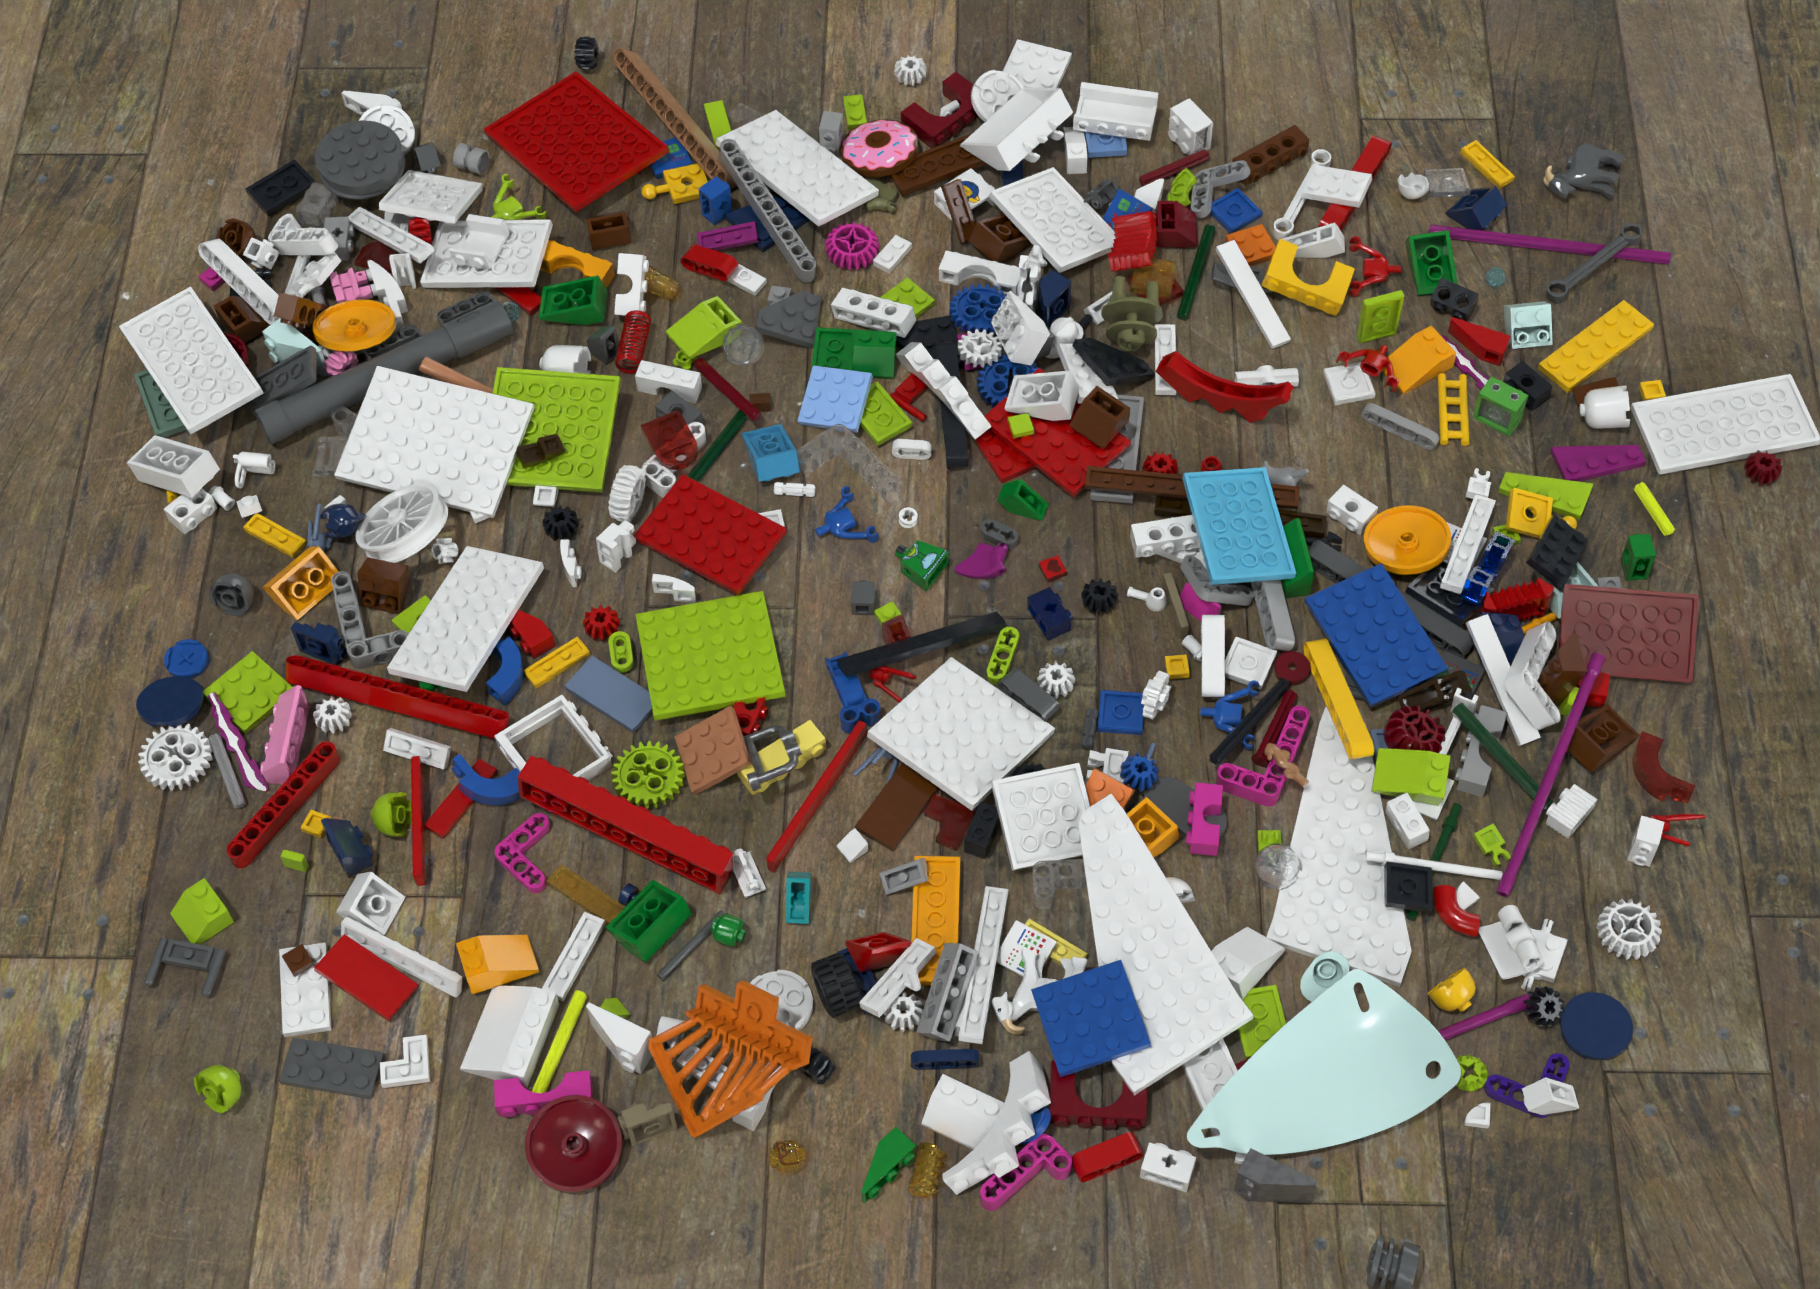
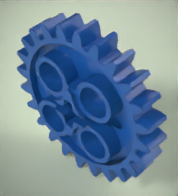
(976, 308)
(994, 379)

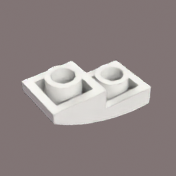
(571, 568)

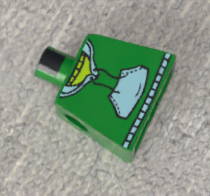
(922, 563)

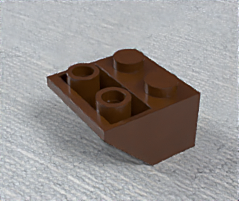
(608, 230)
(240, 318)
(1100, 417)
(383, 585)

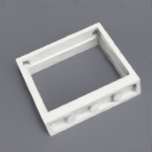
(541, 717)

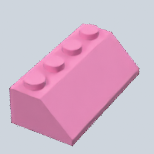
(285, 736)

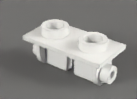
(747, 873)

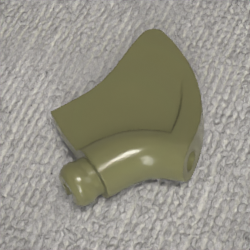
(885, 197)

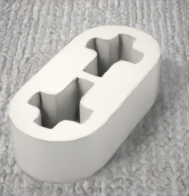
(911, 449)

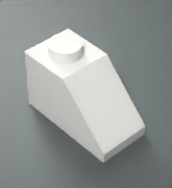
(1151, 193)
(1549, 1097)

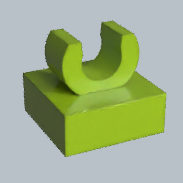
(1267, 837)

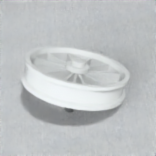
(402, 523)

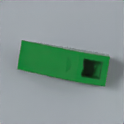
(889, 1158)

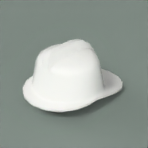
(1065, 332)

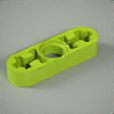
(1002, 647)

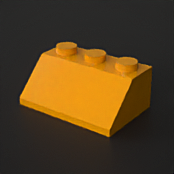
(302, 582)

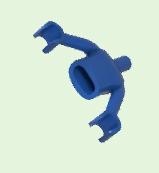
(840, 520)
(1229, 714)

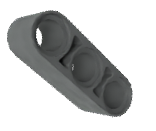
(1028, 694)

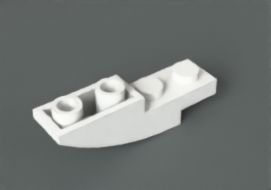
(387, 290)

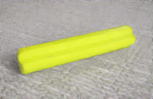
(1654, 509)

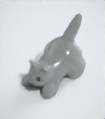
(1284, 476)

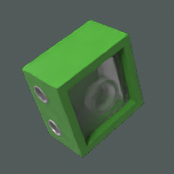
(1500, 406)

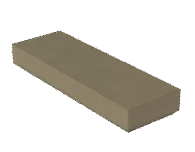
(1175, 605)

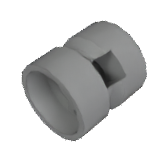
(472, 158)

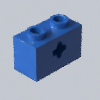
(715, 200)

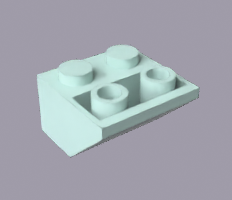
(1528, 324)

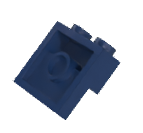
(319, 642)

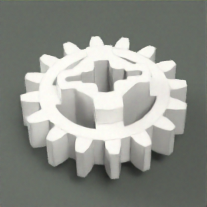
(979, 348)
(1155, 694)

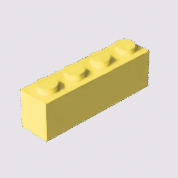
(810, 742)

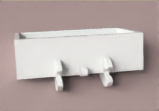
(1019, 127)

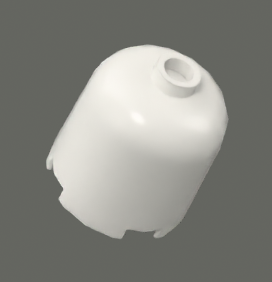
(566, 359)
(1606, 408)

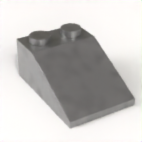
(1271, 1181)

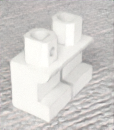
(615, 543)

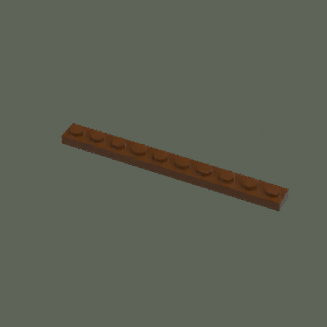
(1165, 484)

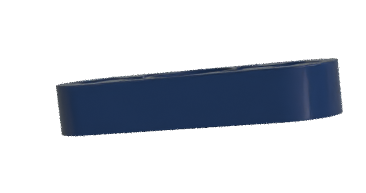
(945, 1059)

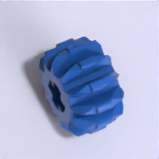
(1139, 772)

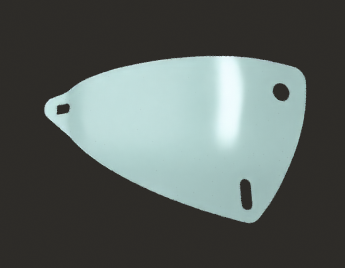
(1331, 1075)

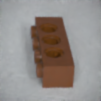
(1274, 153)
(297, 311)

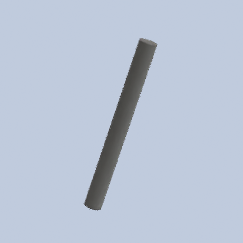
(688, 948)

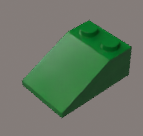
(1430, 260)
(574, 301)

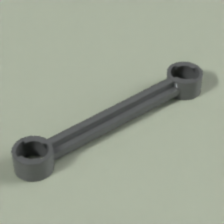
(1594, 262)

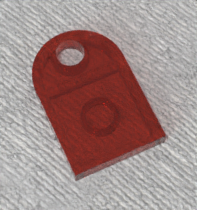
(669, 438)

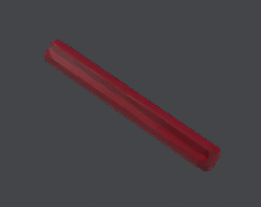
(727, 389)

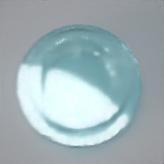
(1495, 277)

